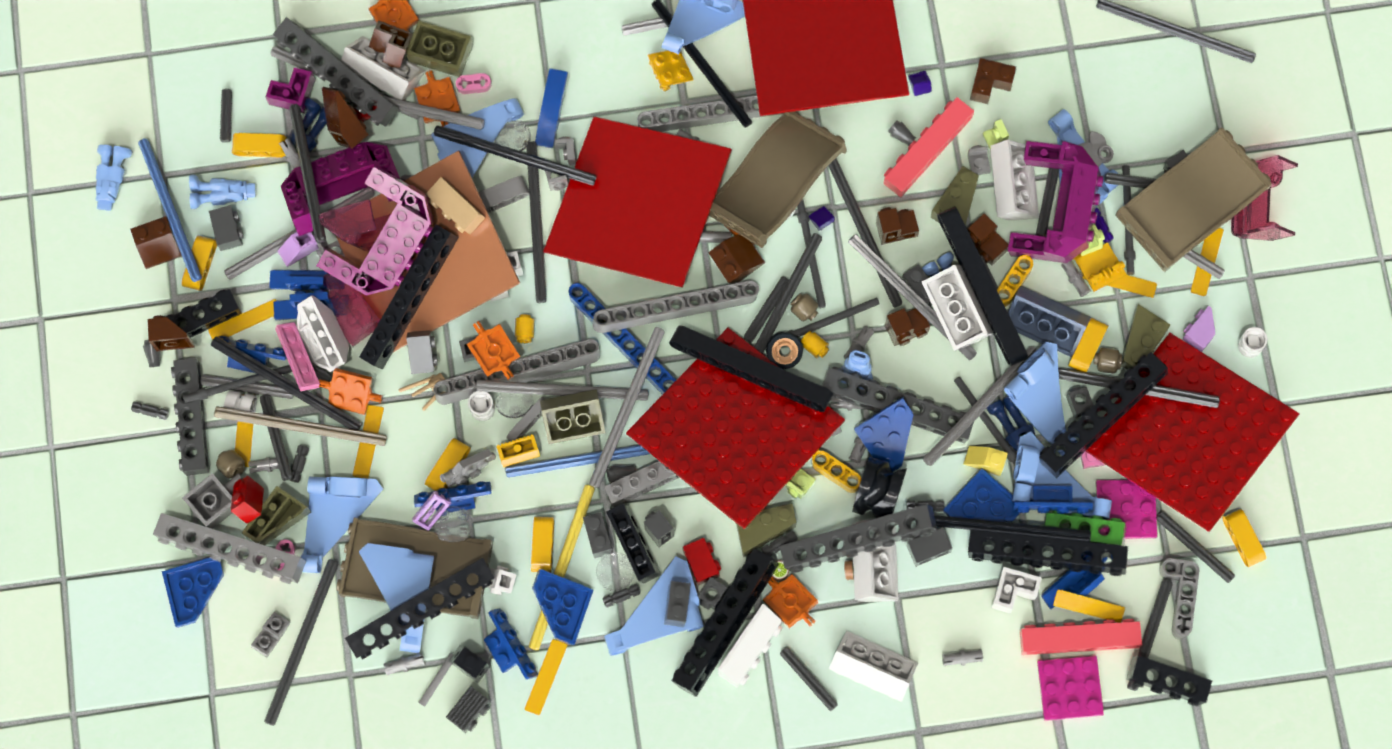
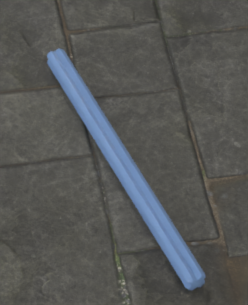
(169, 209)
(572, 461)

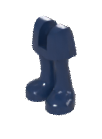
(313, 110)
(997, 409)

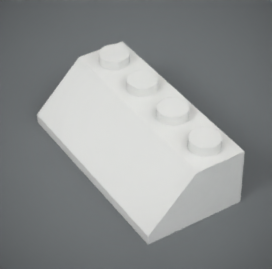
(370, 67)
(1013, 182)
(957, 307)
(876, 573)
(750, 646)
(873, 666)

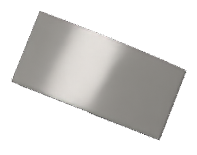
(270, 635)

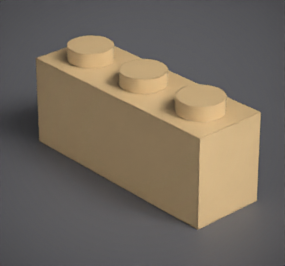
(454, 206)

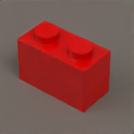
(247, 499)
(701, 561)

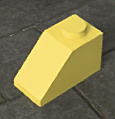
(986, 458)

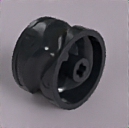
(878, 488)

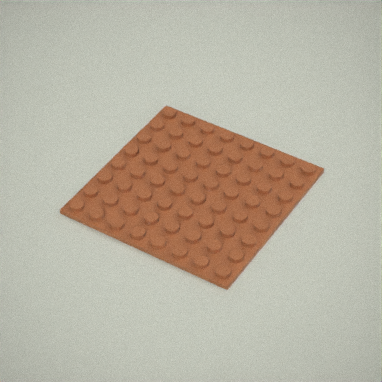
(473, 270)

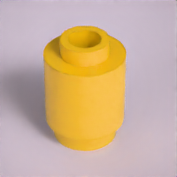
(524, 328)
(815, 344)

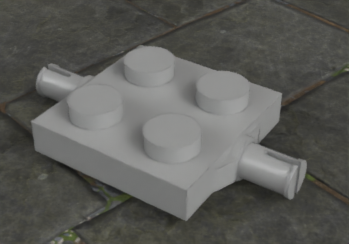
(468, 468)

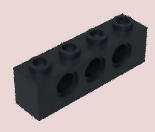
(211, 318)
(633, 543)
(1199, 685)

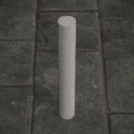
(436, 681)

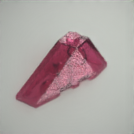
(351, 310)

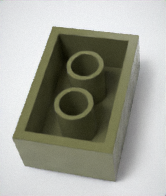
(439, 48)
(572, 416)

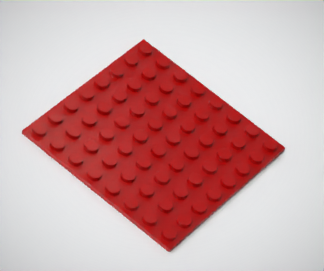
(823, 53)
(644, 203)
(732, 435)
(1193, 452)

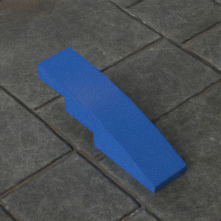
(551, 108)

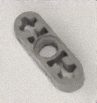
(526, 422)

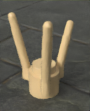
(432, 380)

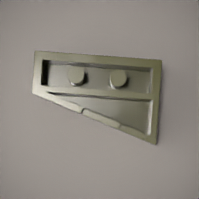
(958, 194)
(1143, 336)
(277, 515)
(765, 527)

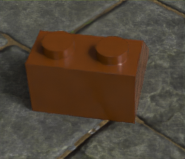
(155, 242)
(736, 258)
(166, 335)

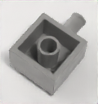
(211, 500)

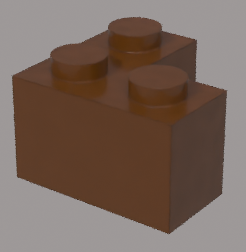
(392, 42)
(990, 75)
(895, 225)
(987, 240)
(904, 326)

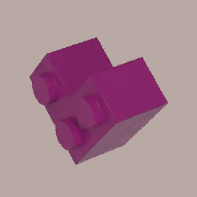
(295, 92)

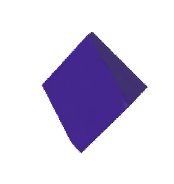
(920, 83)
(821, 218)

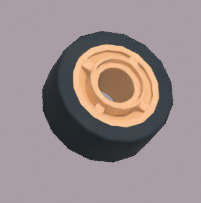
(784, 339)

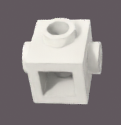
(503, 580)

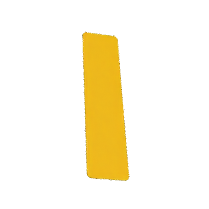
(1209, 251)
(1135, 285)
(244, 320)
(244, 440)
(365, 450)
(1089, 606)
(545, 677)

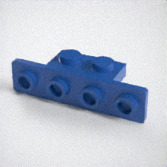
(297, 280)
(288, 309)
(257, 351)
(460, 496)
(1053, 498)
(1074, 582)
(507, 648)

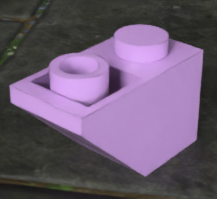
(297, 247)
(1202, 331)

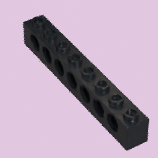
(408, 297)
(1058, 464)
(1039, 545)
(725, 632)
(356, 640)

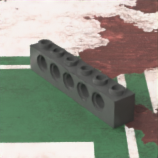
(198, 463)

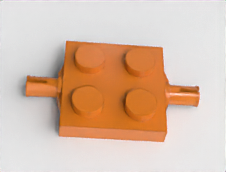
(395, 13)
(438, 95)
(493, 350)
(350, 391)
(790, 601)

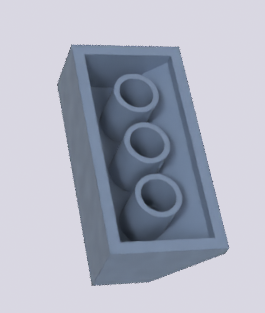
(1047, 320)

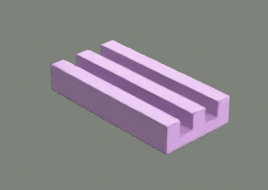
(439, 499)

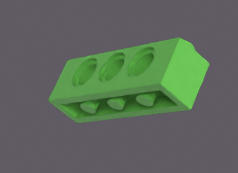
(1117, 527)

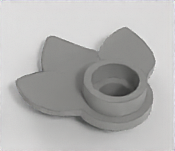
(1094, 147)

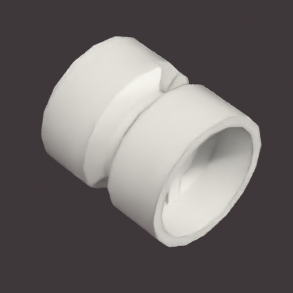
(1252, 342)
(236, 401)
(481, 405)

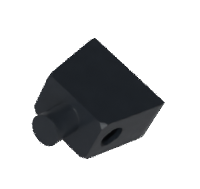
(469, 663)

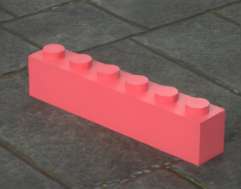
(928, 147)
(1080, 637)

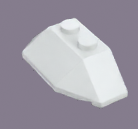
(321, 334)

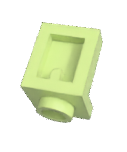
(996, 134)
(1097, 241)
(800, 484)

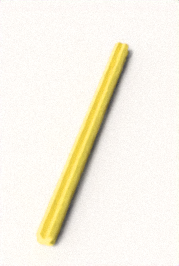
(564, 558)

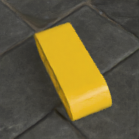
(258, 145)
(203, 252)
(1017, 273)
(1088, 345)
(454, 452)
(831, 463)
(1244, 537)
(542, 544)

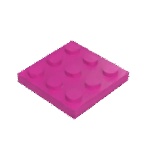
(1130, 505)
(1070, 688)

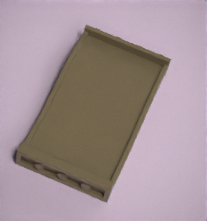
(775, 177)
(1193, 199)
(448, 560)

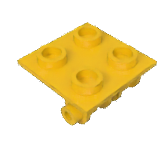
(669, 68)
(1101, 267)

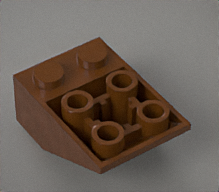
(341, 119)

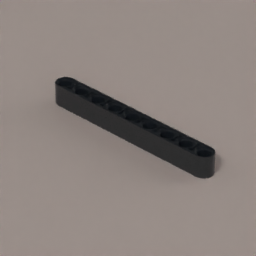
(983, 286)
(751, 368)

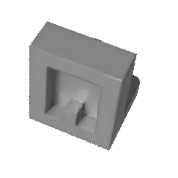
(568, 147)
(979, 160)

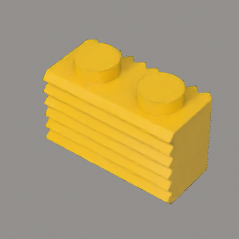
(518, 451)

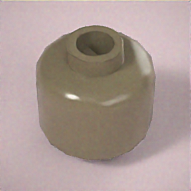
(804, 307)
(1108, 360)
(230, 463)

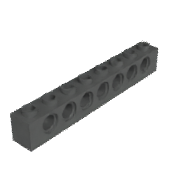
(289, 30)
(869, 402)
(925, 526)

